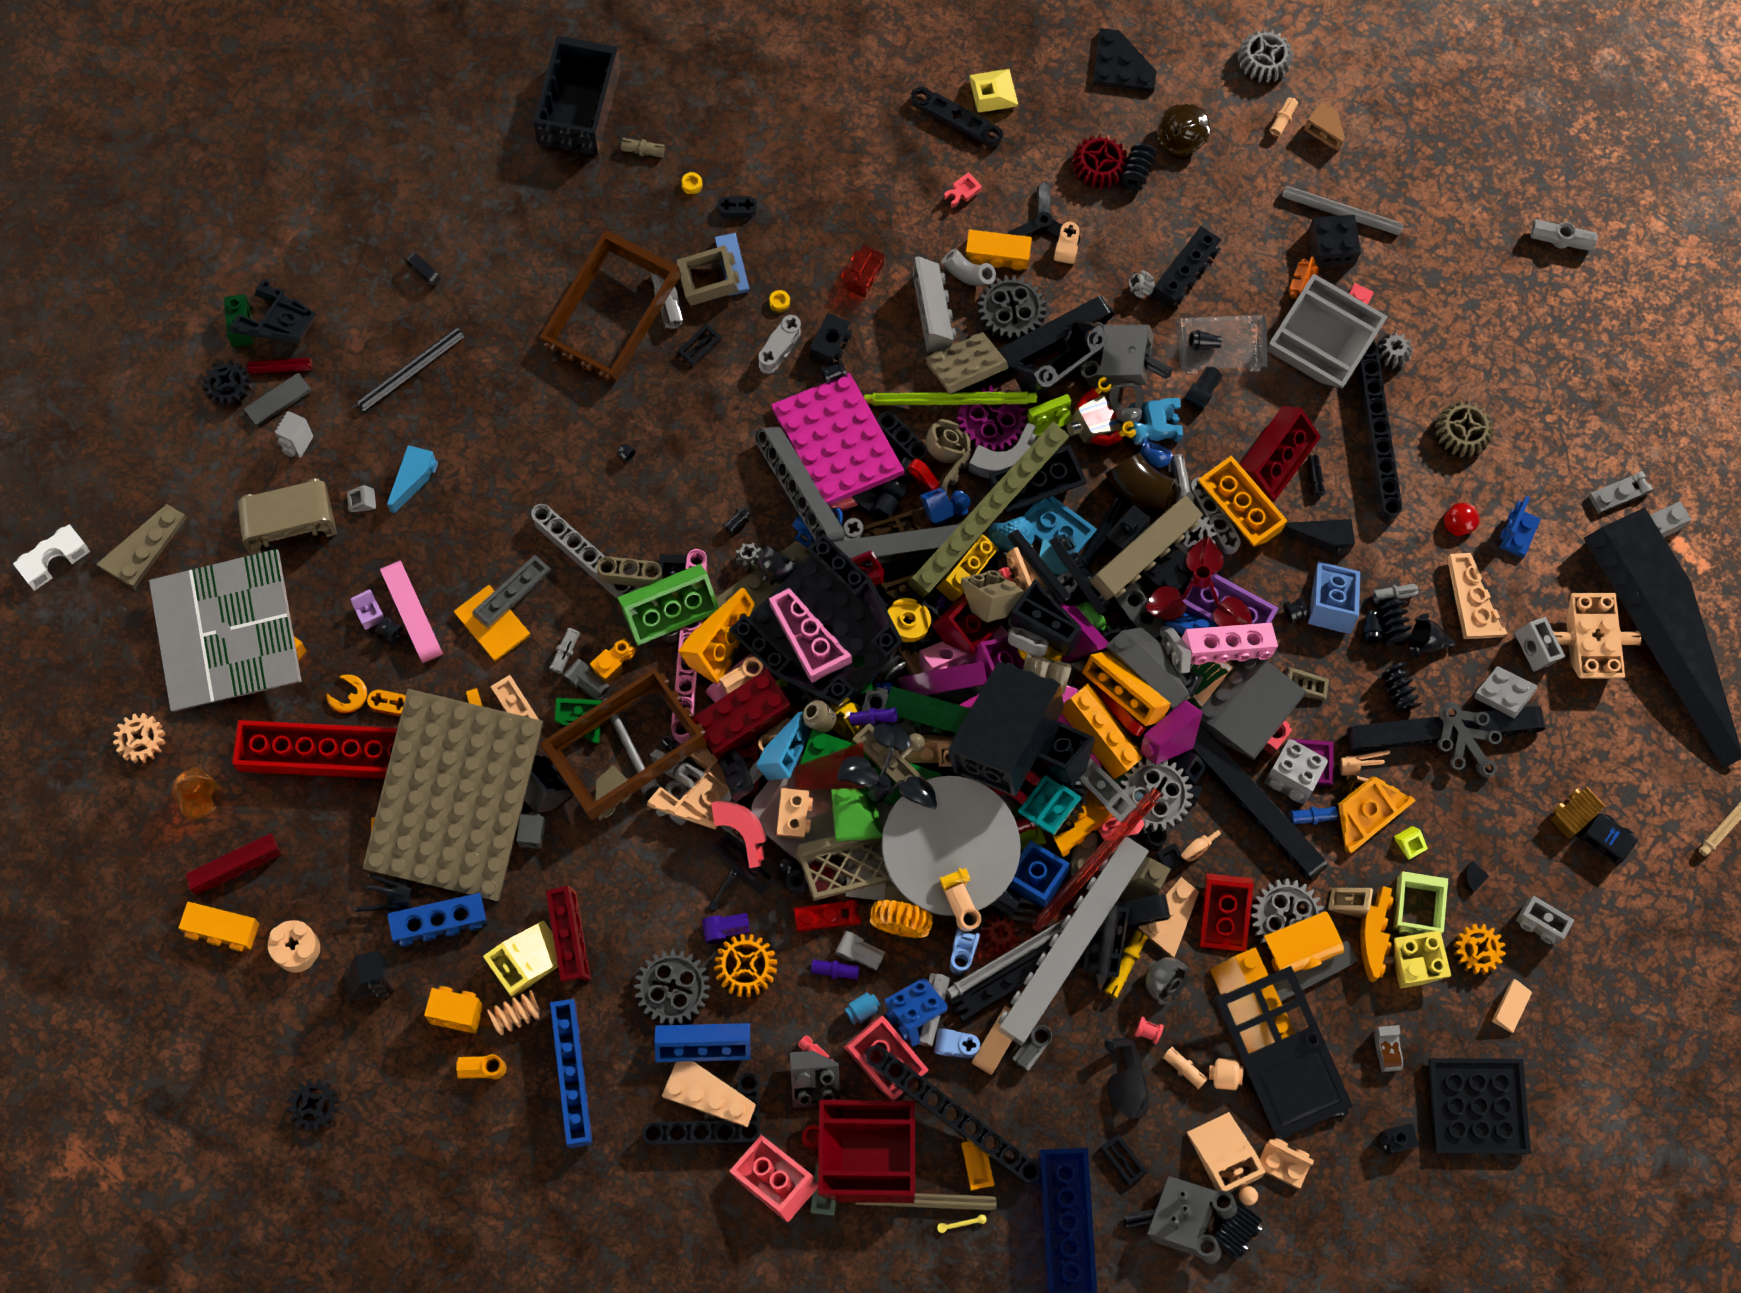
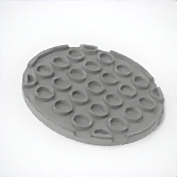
(966, 830)

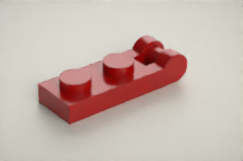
(826, 916)

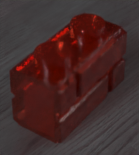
(863, 270)

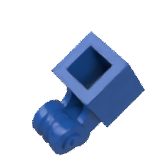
(940, 508)

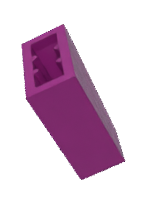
(1090, 640)
(1172, 734)

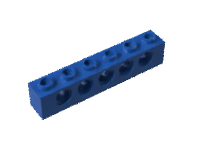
(571, 1073)

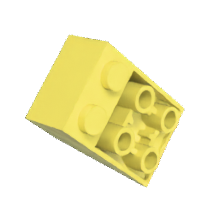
(523, 958)

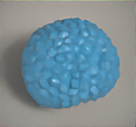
(999, 532)

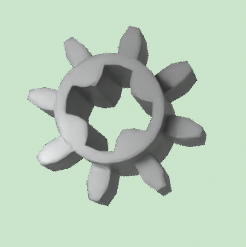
(1141, 284)
(744, 552)

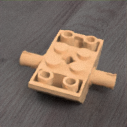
(1596, 636)

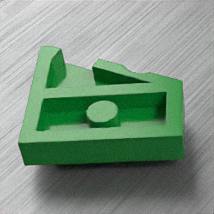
(571, 709)

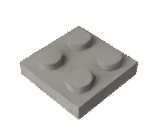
(1506, 692)

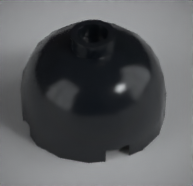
(775, 565)

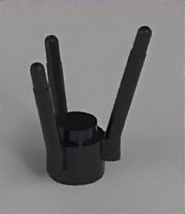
(399, 895)

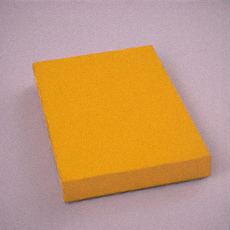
(501, 636)

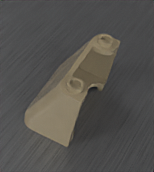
(285, 514)

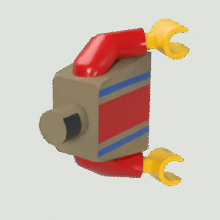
(1096, 420)

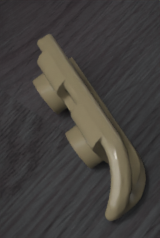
(951, 474)

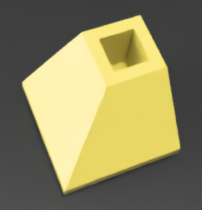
(993, 90)
(1420, 959)

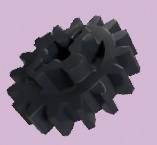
(227, 387)
(305, 1109)

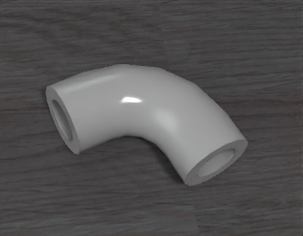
(966, 271)

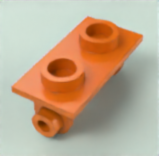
(1304, 271)

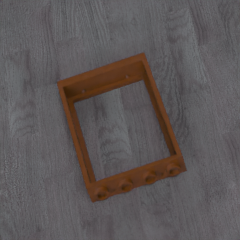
(609, 243)
(604, 712)

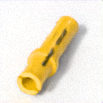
(1128, 959)

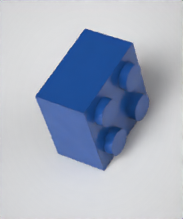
(1039, 875)

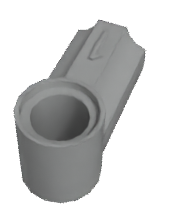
(854, 949)

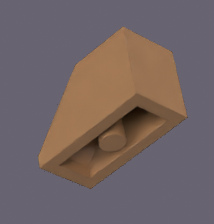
(1326, 126)

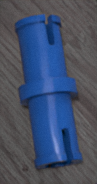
(1313, 815)

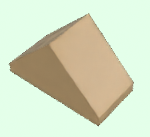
(1350, 901)

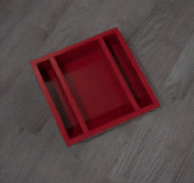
(867, 1151)

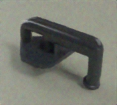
(1129, 1087)

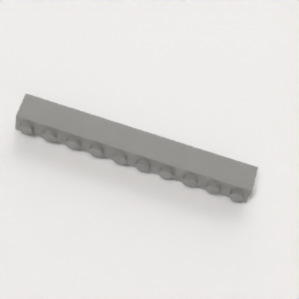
(1072, 942)

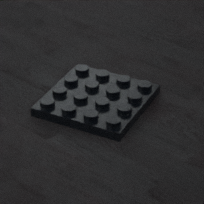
(1479, 1106)

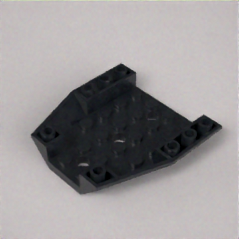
(838, 597)

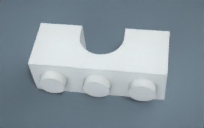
(34, 565)

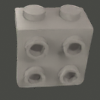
(1296, 771)

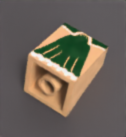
(1213, 675)

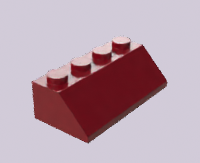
(1280, 450)
(963, 628)

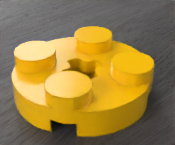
(915, 612)

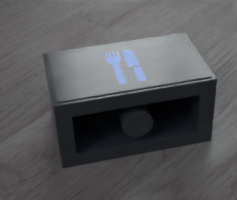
(1609, 838)

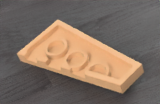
(1472, 600)
(702, 1091)

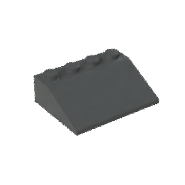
(1250, 706)

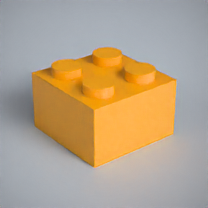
(454, 1009)

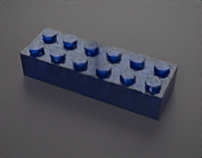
(1067, 1221)

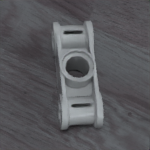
(779, 344)

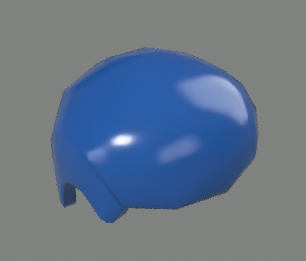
(1155, 454)

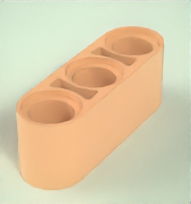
(992, 1048)

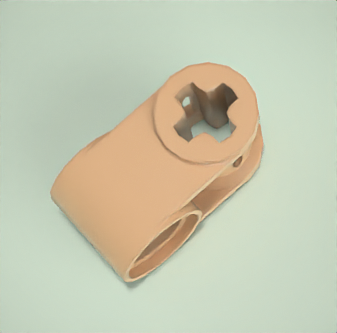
(1067, 246)

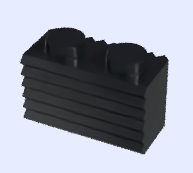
(1237, 1230)

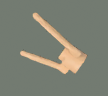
(1352, 765)

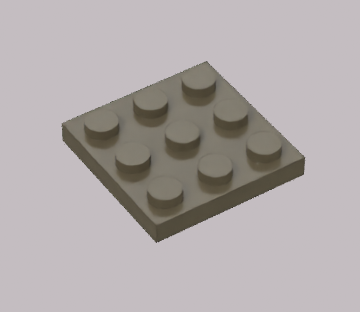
(966, 362)

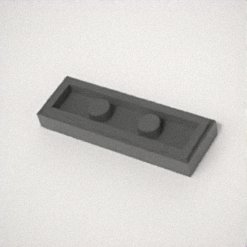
(277, 400)

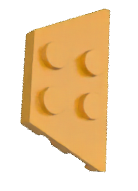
(1369, 811)

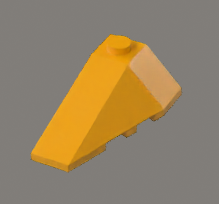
(712, 644)

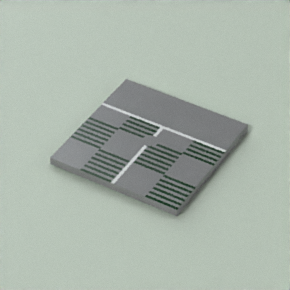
(225, 630)

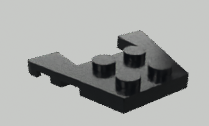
(284, 320)

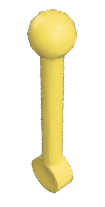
(942, 1227)

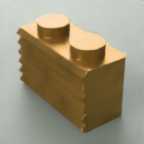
(1578, 812)

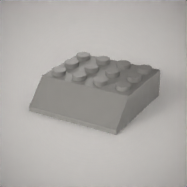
(1326, 333)

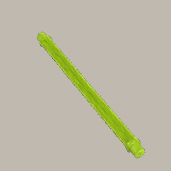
(955, 398)

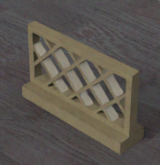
(828, 847)

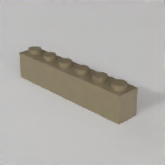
(1146, 547)

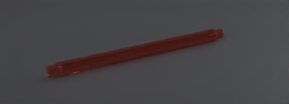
(1096, 860)

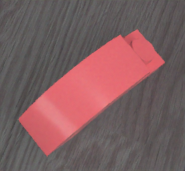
(745, 822)

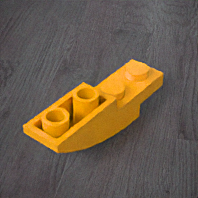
(1372, 941)

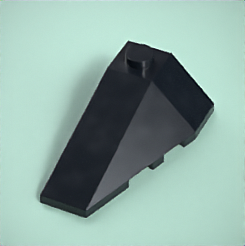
(545, 786)

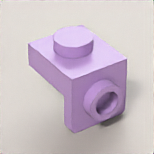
(367, 609)

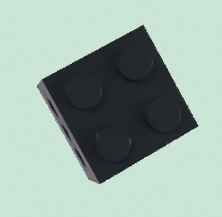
(1334, 240)

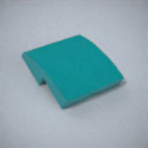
(1049, 805)

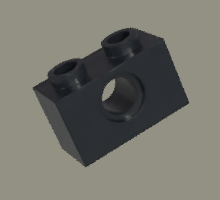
(831, 328)

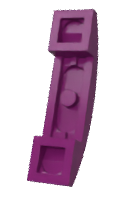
(945, 679)

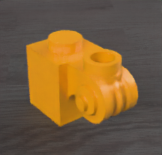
(609, 663)

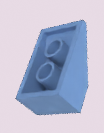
(1334, 598)

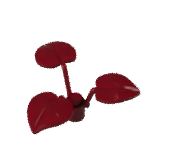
(1203, 561)

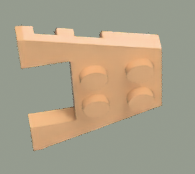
(697, 801)

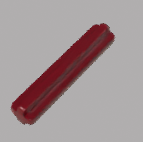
(279, 365)

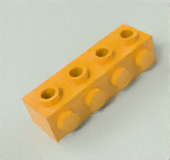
(1126, 688)

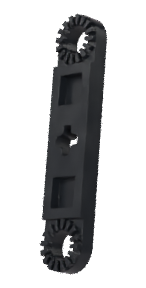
(968, 123)

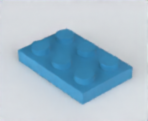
(1053, 518)

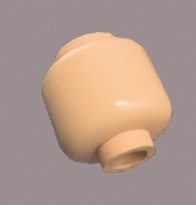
(1226, 1074)

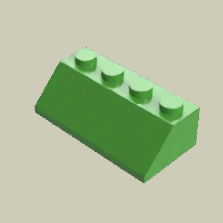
(669, 604)

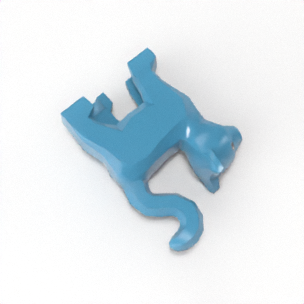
(1155, 416)

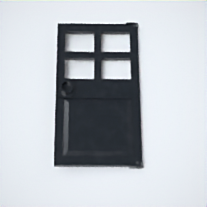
(1294, 1073)

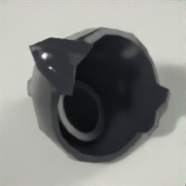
(1428, 637)

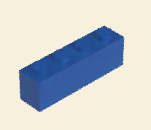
(702, 1042)

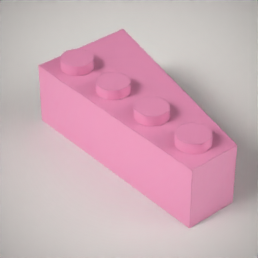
(812, 643)

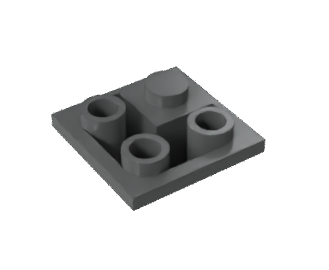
(813, 1079)

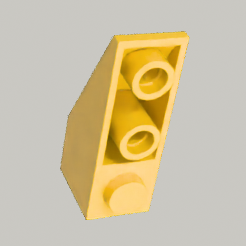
(970, 563)

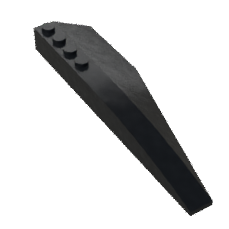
(1669, 620)

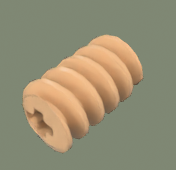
(514, 1013)

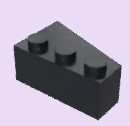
(368, 977)

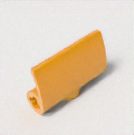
(1305, 943)

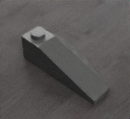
(1148, 661)

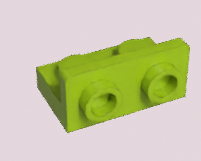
(1054, 410)

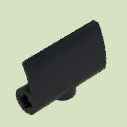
(885, 497)

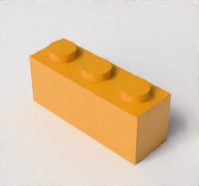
(998, 249)
(218, 926)

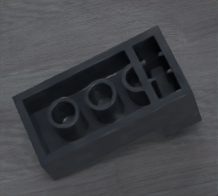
(1168, 571)

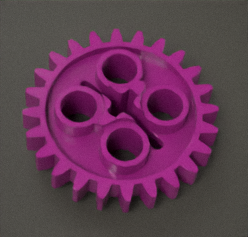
(976, 427)

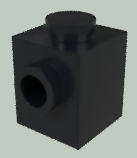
(1398, 1139)

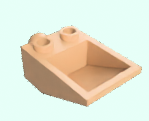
(1225, 1154)

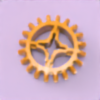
(901, 918)
(752, 958)

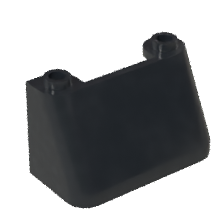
(1082, 344)

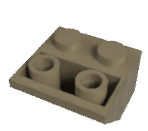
(991, 595)

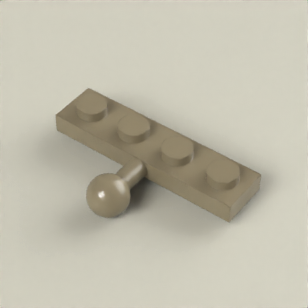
(898, 767)

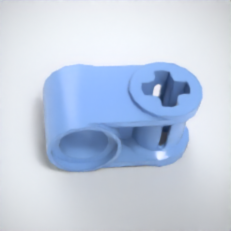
(963, 947)
(950, 1043)

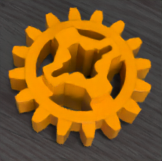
(1471, 945)

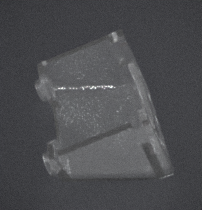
(1242, 342)

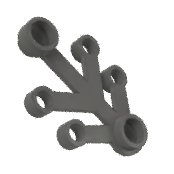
(1465, 736)

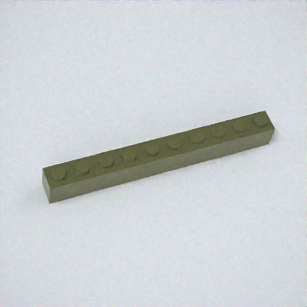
(988, 510)

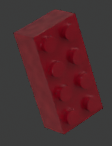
(744, 714)

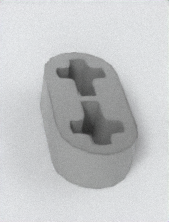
(1027, 641)

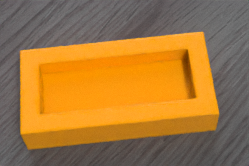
(977, 1167)

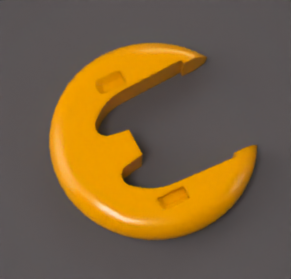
(357, 700)

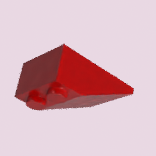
(1226, 912)

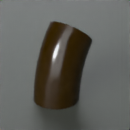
(1143, 485)

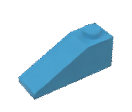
(413, 474)
(784, 750)

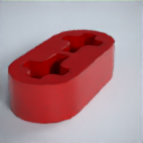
(923, 475)

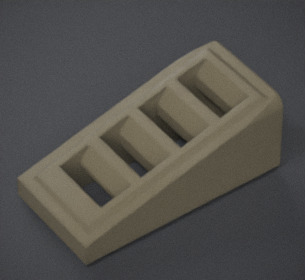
(1296, 675)

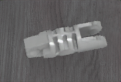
(679, 771)

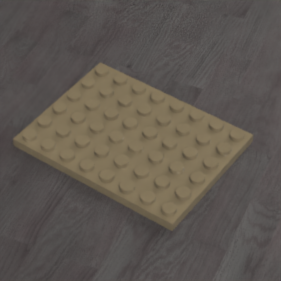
(453, 794)

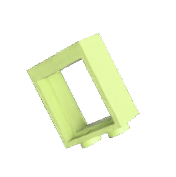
(1421, 882)

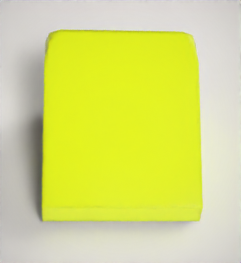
(1411, 842)

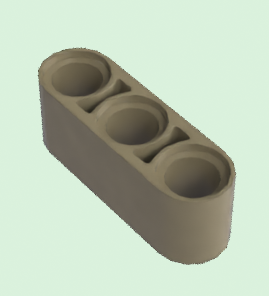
(620, 565)

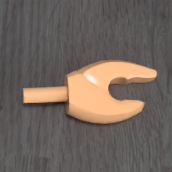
(1199, 847)

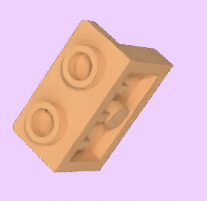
(1022, 571)
(1285, 1163)

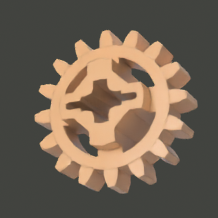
(135, 746)

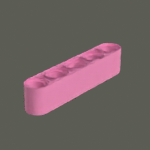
(411, 611)

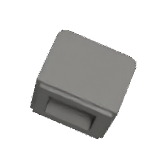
(361, 499)

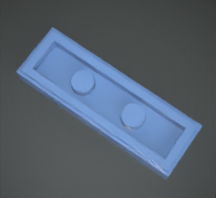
(731, 244)

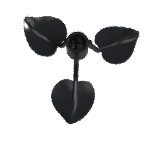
(859, 771)

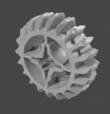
(1268, 49)

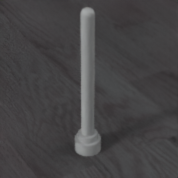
(653, 785)

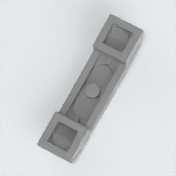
(1108, 791)

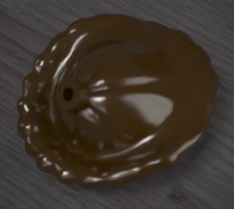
(1183, 129)

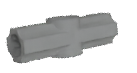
(1553, 233)
(670, 310)
(928, 1030)

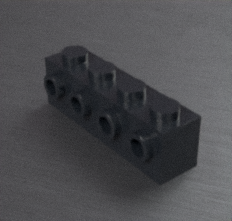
(1186, 268)

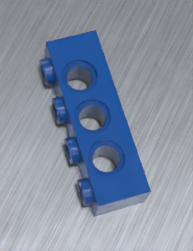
(400, 920)

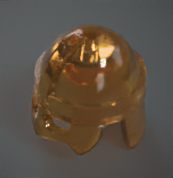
(193, 793)

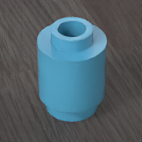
(862, 1008)

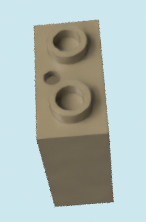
(713, 291)

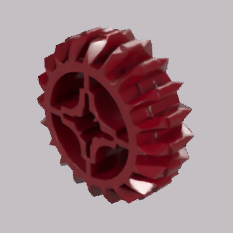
(1088, 156)

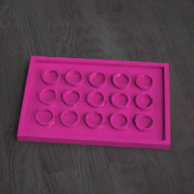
(838, 439)

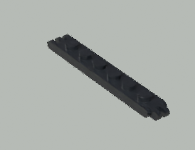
(998, 985)

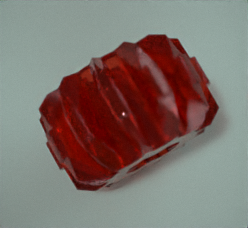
(1008, 934)

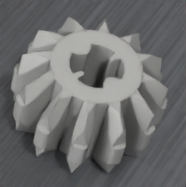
(1396, 342)

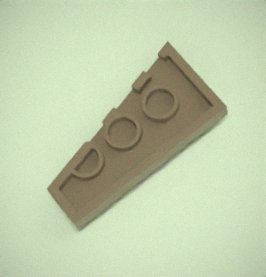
(141, 549)

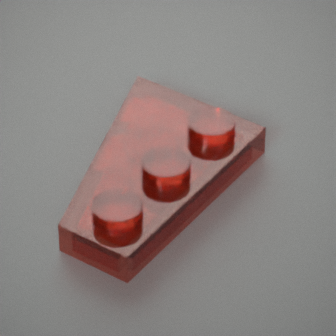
(823, 771)

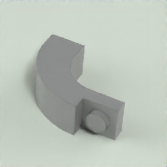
(987, 461)

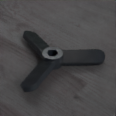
(1043, 213)

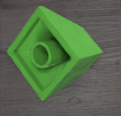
(854, 815)

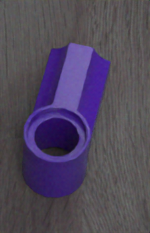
(719, 928)

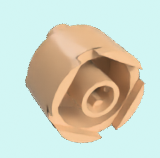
(284, 937)

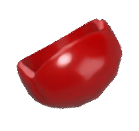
(1461, 519)

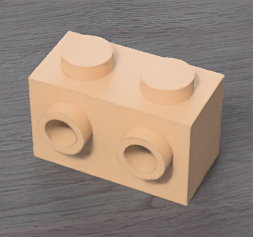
(793, 813)

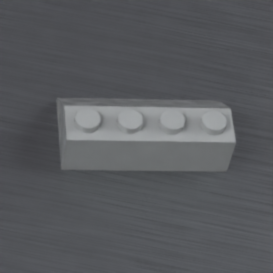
(932, 305)

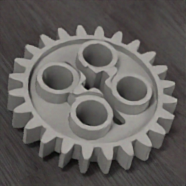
(1172, 805)
(1268, 910)

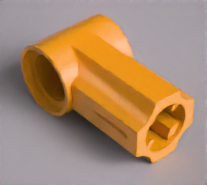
(479, 1067)

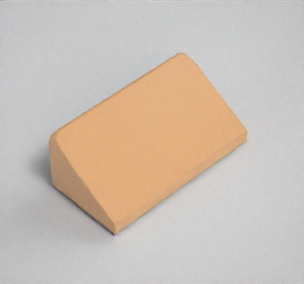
(1512, 1006)

